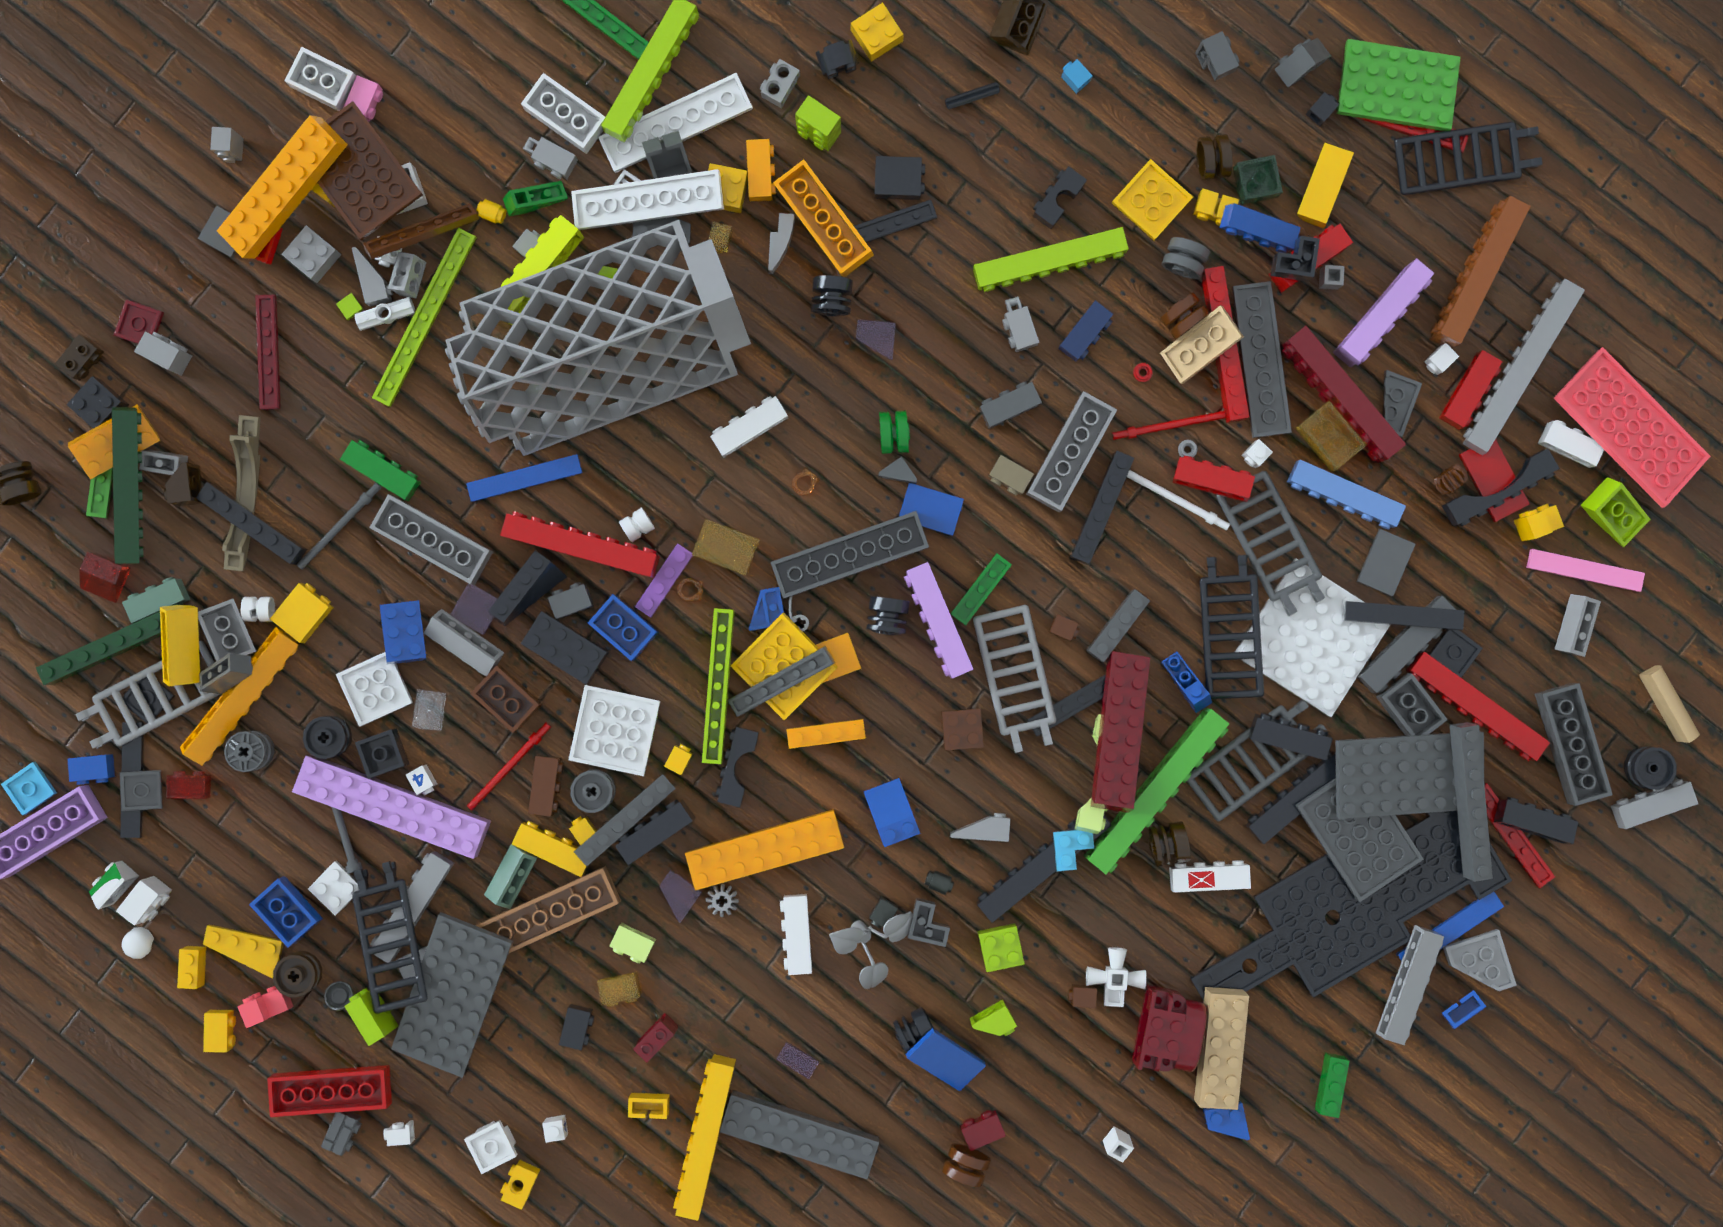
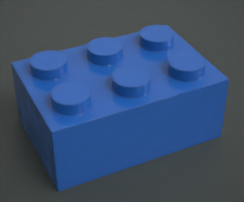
(623, 627)
(402, 632)
(286, 911)

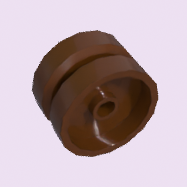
(1184, 315)
(966, 1165)

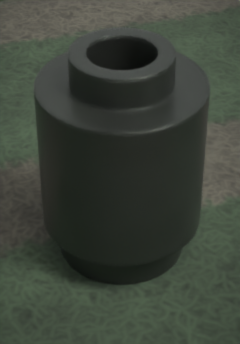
(939, 882)

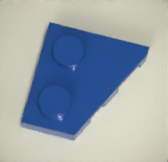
(1227, 1121)

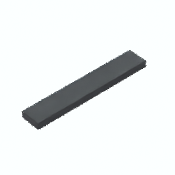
(781, 681)

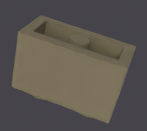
(1010, 475)

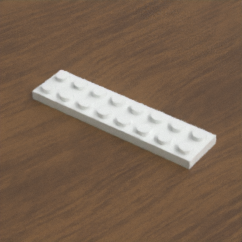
(687, 115)
(647, 200)

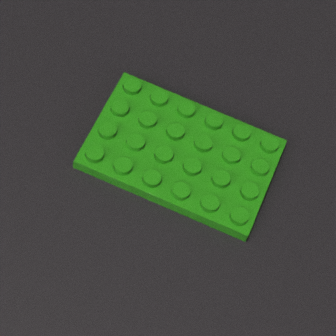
(1398, 85)

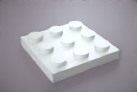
(374, 689)

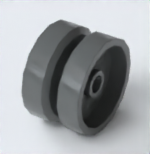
(1185, 258)
(582, 794)

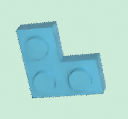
(1065, 845)

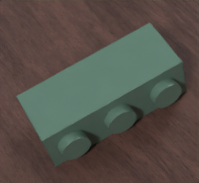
(149, 602)
(510, 877)

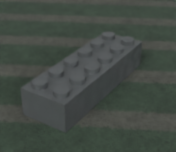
(1573, 744)

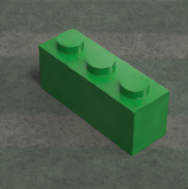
(1332, 1085)

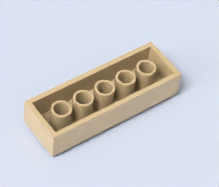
(1222, 1049)

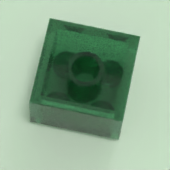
(1257, 180)

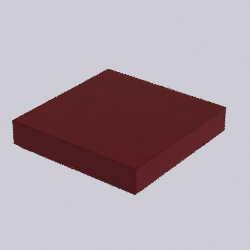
(136, 320)

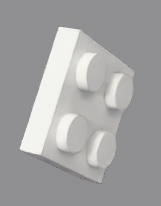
(334, 887)

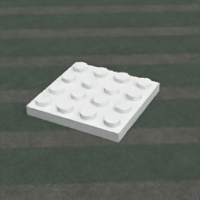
(614, 730)

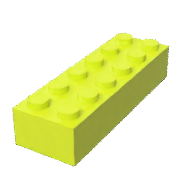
(552, 250)

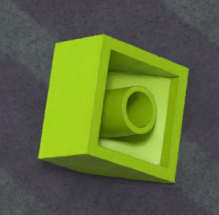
(994, 1020)

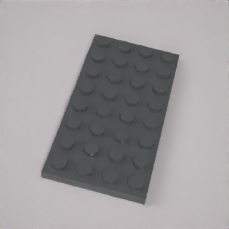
(1395, 775)
(460, 981)

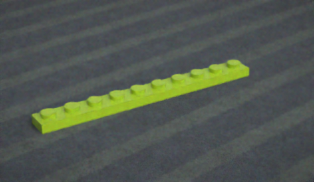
(424, 317)

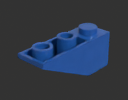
(1187, 682)

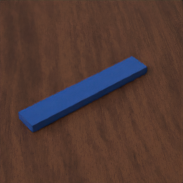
(524, 478)
(1465, 919)

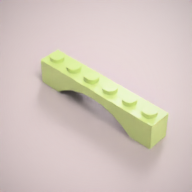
(1090, 818)

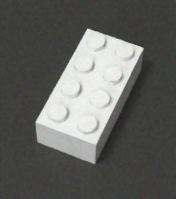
(564, 113)

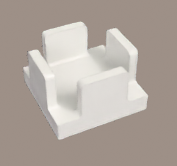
(491, 1146)

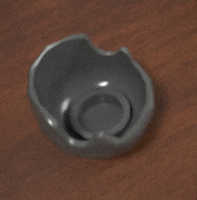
(338, 995)

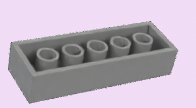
(1071, 452)
(431, 539)

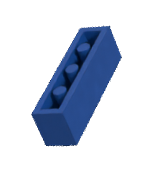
(1259, 228)

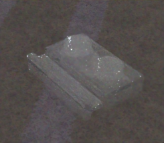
(429, 710)

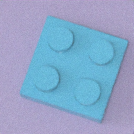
(29, 788)

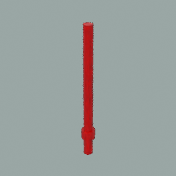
(1132, 432)
(534, 738)

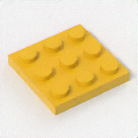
(1152, 199)

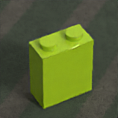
(371, 1025)

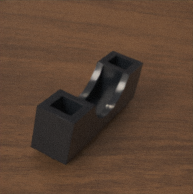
(731, 790)

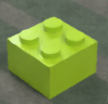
(1000, 947)

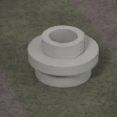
(1189, 443)

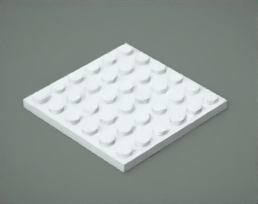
(1314, 649)

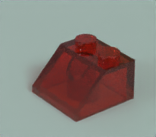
(102, 576)

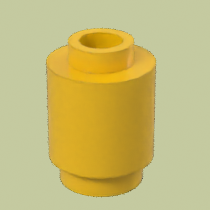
(491, 211)

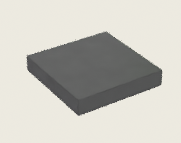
(210, 235)
(141, 790)

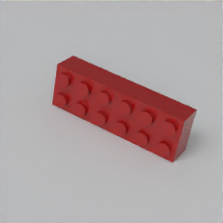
(329, 1091)

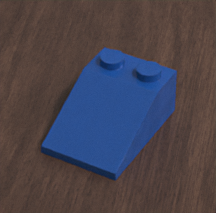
(891, 812)

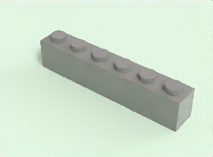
(420, 894)
(1409, 985)

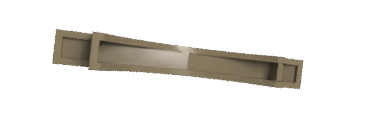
(247, 460)

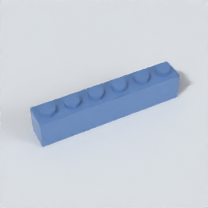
(1346, 494)

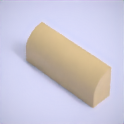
(1669, 704)

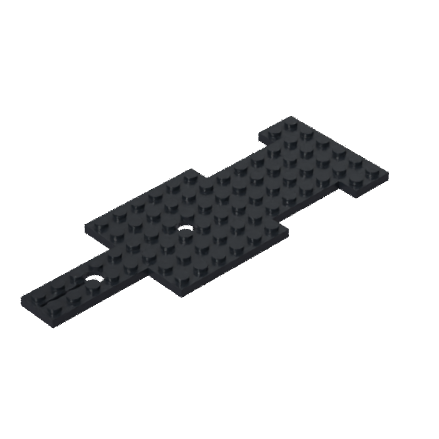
(1364, 929)

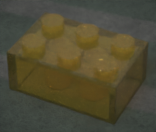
(1330, 436)
(726, 547)

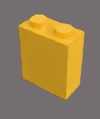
(302, 612)

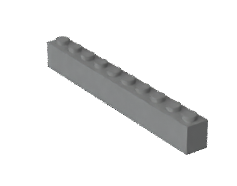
(1523, 366)

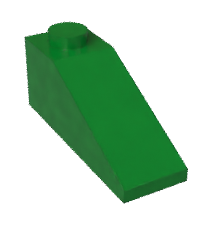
(533, 198)

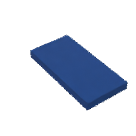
(945, 1059)

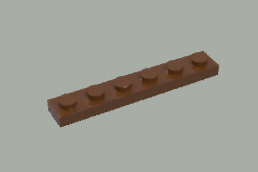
(420, 231)

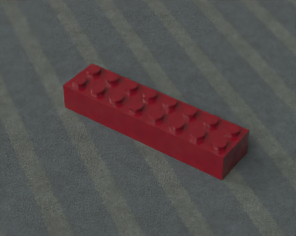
(1337, 387)
(1120, 732)

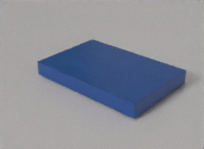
(935, 509)

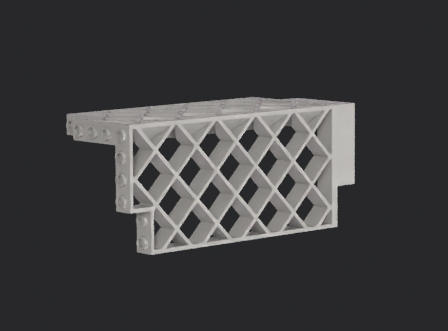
(587, 351)

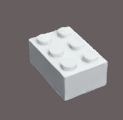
(320, 79)

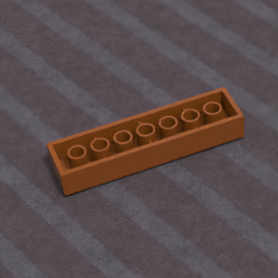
(1479, 272)

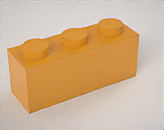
(760, 170)

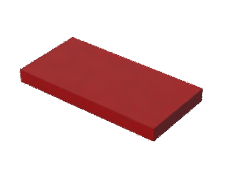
(1490, 475)

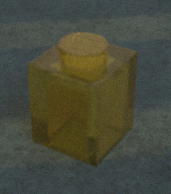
(721, 237)

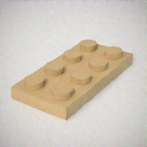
(1201, 344)

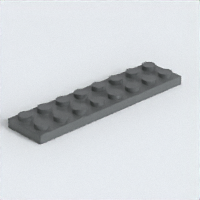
(1261, 359)

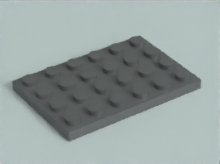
(1363, 849)

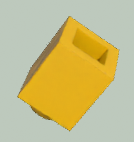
(679, 759)
(582, 829)

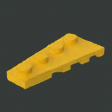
(250, 949)

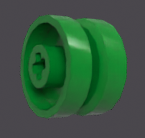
(893, 432)

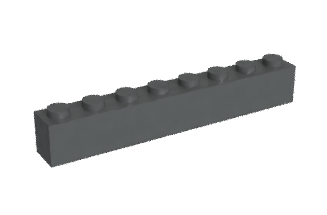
(1471, 801)

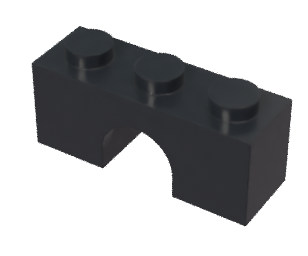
(1068, 183)

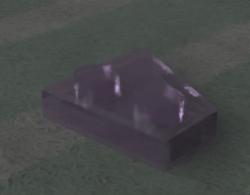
(877, 336)
(679, 894)

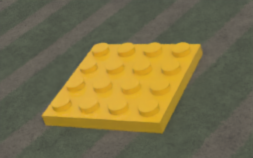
(773, 651)

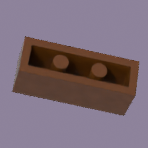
(545, 785)

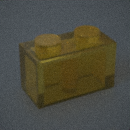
(619, 989)

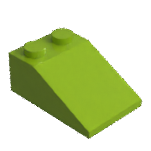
(1615, 511)

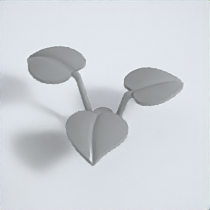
(846, 941)

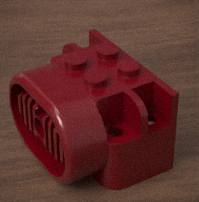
(1169, 1031)

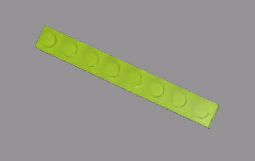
(650, 69)
(1050, 259)
(718, 686)

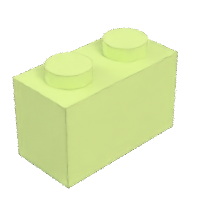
(632, 943)

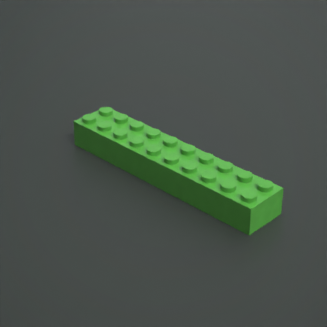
(1157, 789)

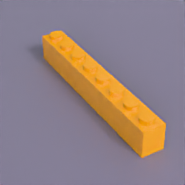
(236, 701)

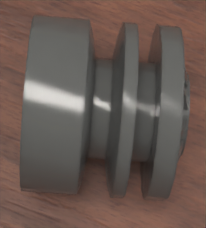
(259, 754)

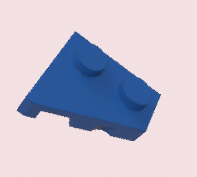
(767, 609)

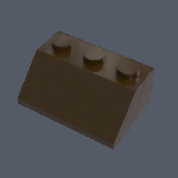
(1018, 24)

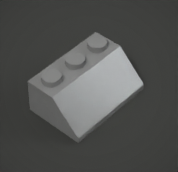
(225, 630)

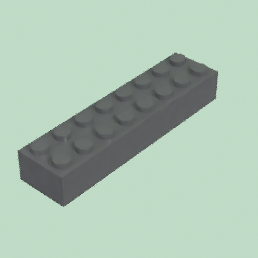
(849, 555)
(799, 1134)

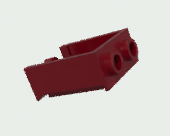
(655, 1037)

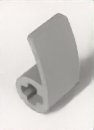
(794, 618)

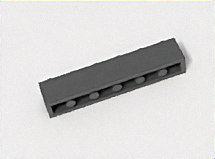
(1400, 652)
(624, 820)

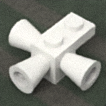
(1115, 978)

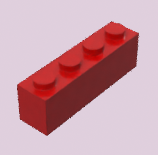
(1471, 389)
(1213, 479)

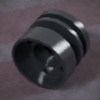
(831, 300)
(887, 615)
(912, 1031)

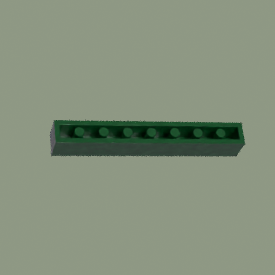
(125, 485)
(100, 650)

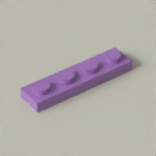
(664, 580)

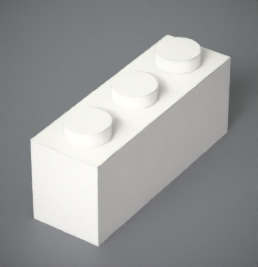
(1571, 443)

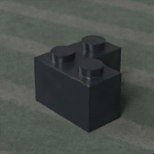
(1300, 264)

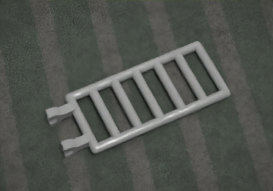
(1037, 664)
(152, 722)

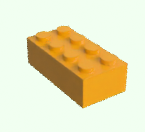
(95, 450)

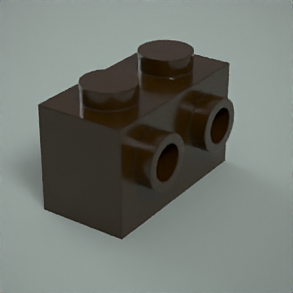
(79, 358)

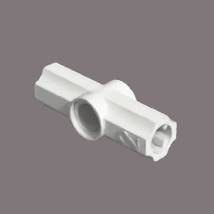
(373, 316)

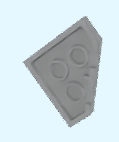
(1482, 959)

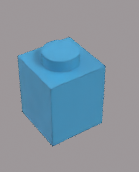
(1076, 75)

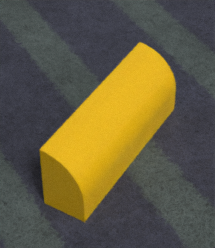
(1324, 185)
(180, 644)

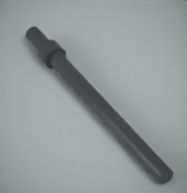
(365, 498)

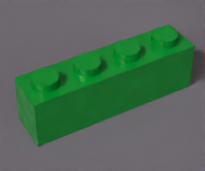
(379, 470)

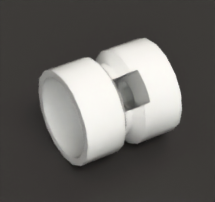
(636, 525)
(257, 609)

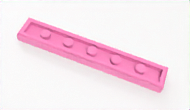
(1585, 570)

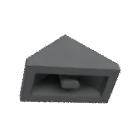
(898, 471)

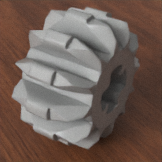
(727, 905)

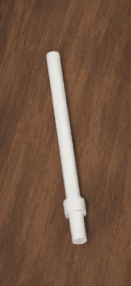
(1211, 517)

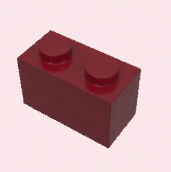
(982, 1130)

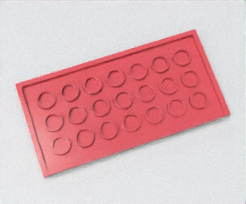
(1632, 427)

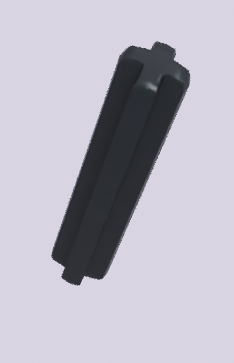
(972, 95)

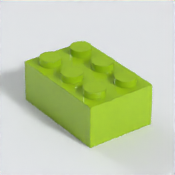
(818, 123)

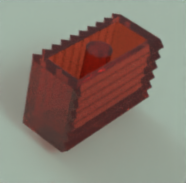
(188, 786)

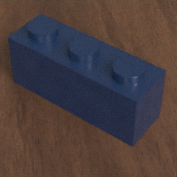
(1086, 331)

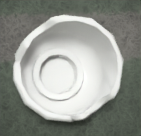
(137, 943)

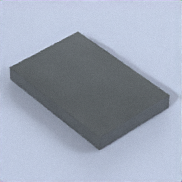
(1385, 562)

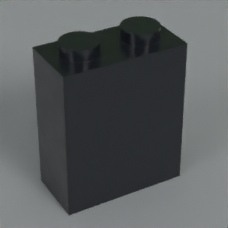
(899, 178)

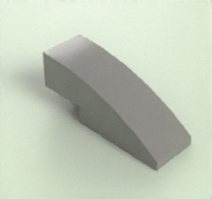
(780, 241)

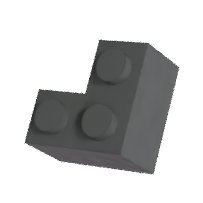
(1217, 56)
(1305, 58)
(923, 927)

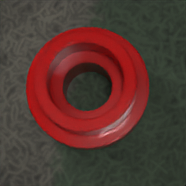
(1142, 366)

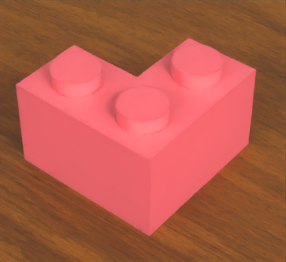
(261, 1007)

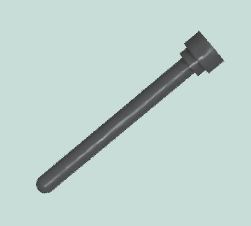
(352, 863)

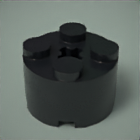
(837, 58)

